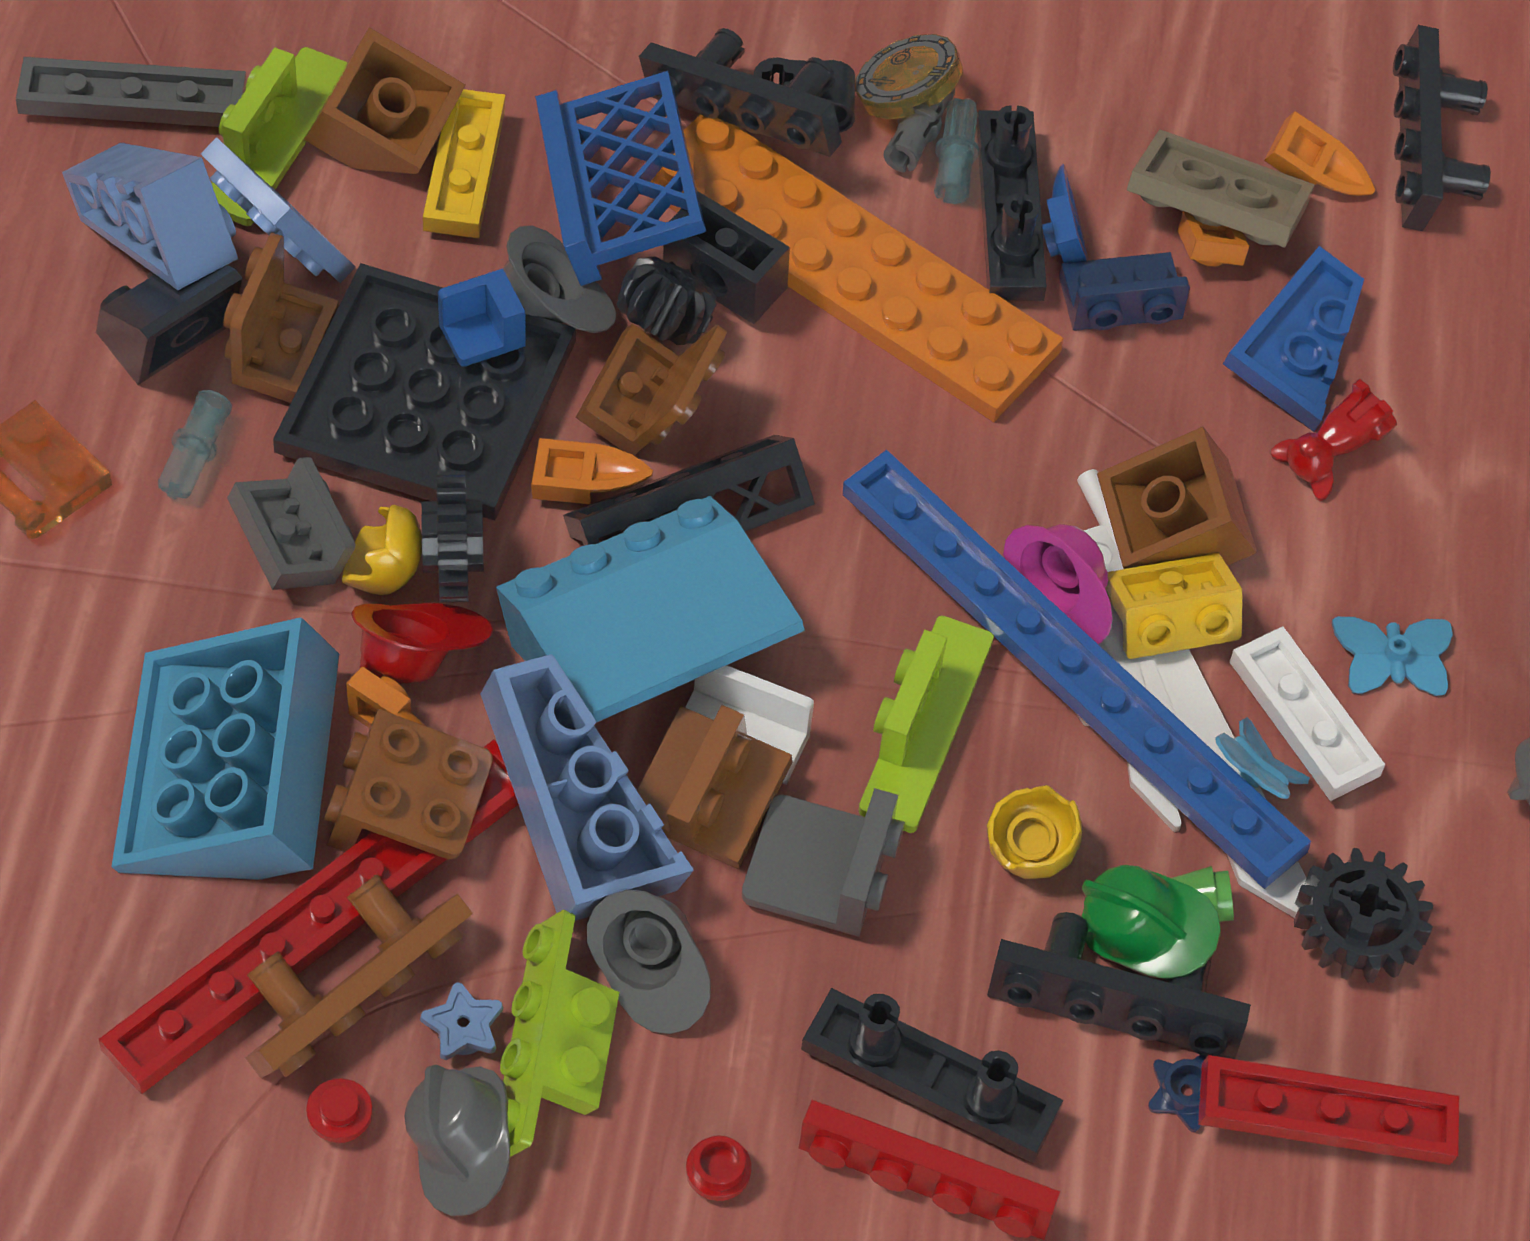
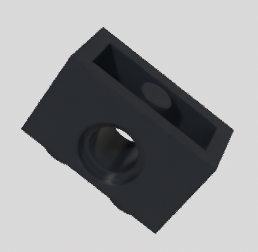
(734, 259)

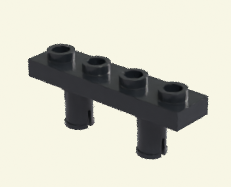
(762, 107)
(1419, 143)
(1011, 204)
(1099, 995)
(932, 1074)

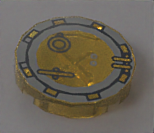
(907, 75)

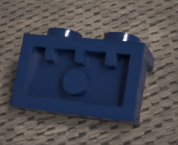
(1123, 291)

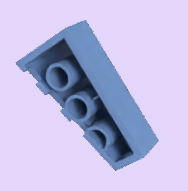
(155, 210)
(575, 792)

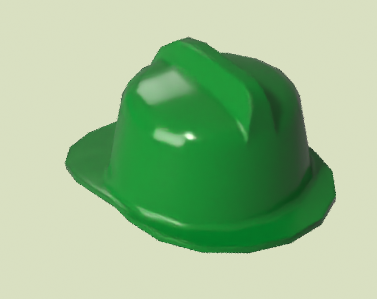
(1149, 922)

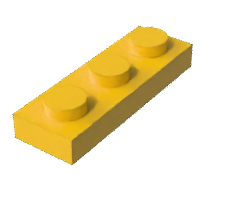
(464, 165)

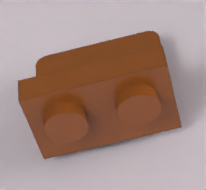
(274, 326)
(648, 388)
(409, 787)

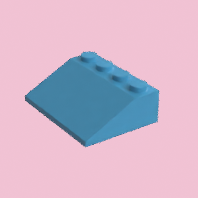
(649, 607)
(229, 755)

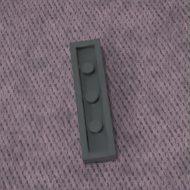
(127, 91)

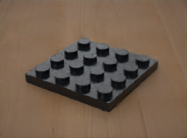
(398, 405)

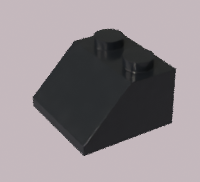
(161, 324)

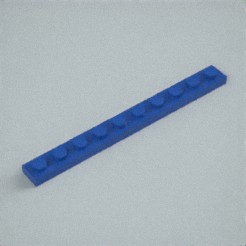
(1077, 670)

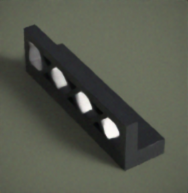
(698, 482)

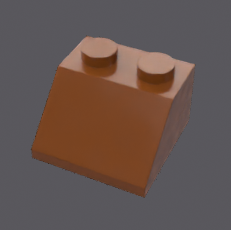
(385, 108)
(1176, 504)

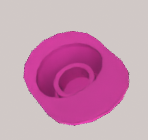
(1067, 571)

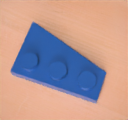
(1299, 337)

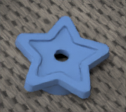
(460, 1039)

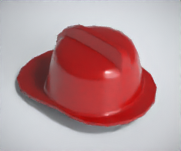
(414, 638)

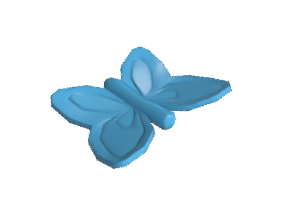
(1398, 655)
(1256, 762)

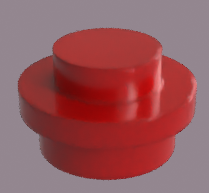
(339, 1110)
(718, 1168)

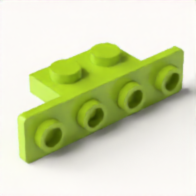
(276, 115)
(925, 714)
(557, 1033)

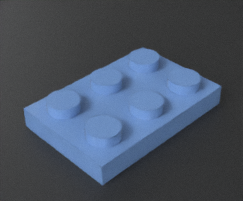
(274, 213)

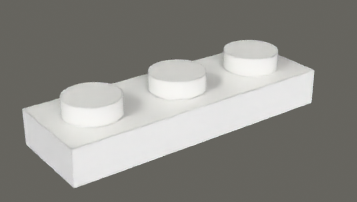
(1307, 713)

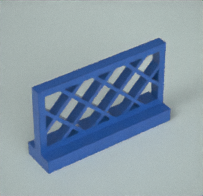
(577, 193)

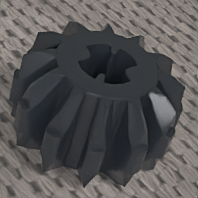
(666, 300)

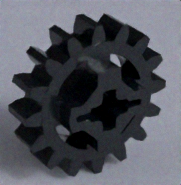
(452, 536)
(1392, 923)

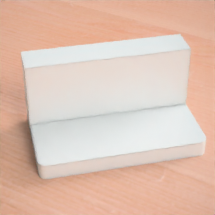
(770, 711)

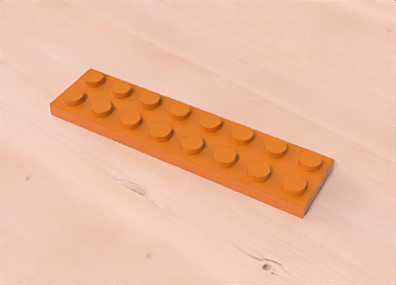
(873, 273)

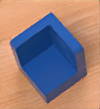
(481, 317)

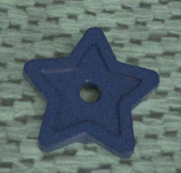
(1169, 1095)

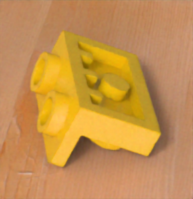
(1176, 605)

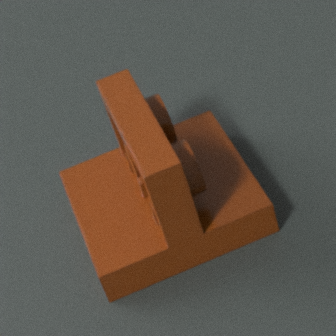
(713, 783)

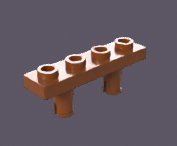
(310, 1016)

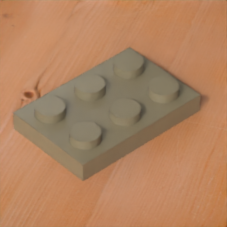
(1220, 188)

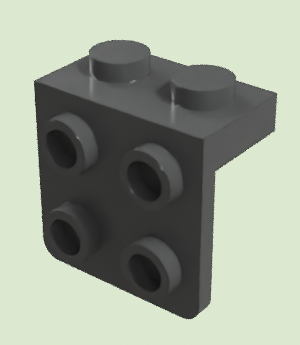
(823, 861)

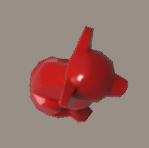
(1345, 429)

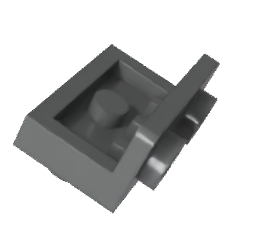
(294, 527)

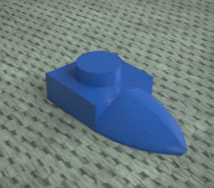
(1064, 231)

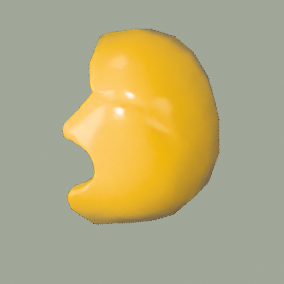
(385, 554)
(1034, 832)

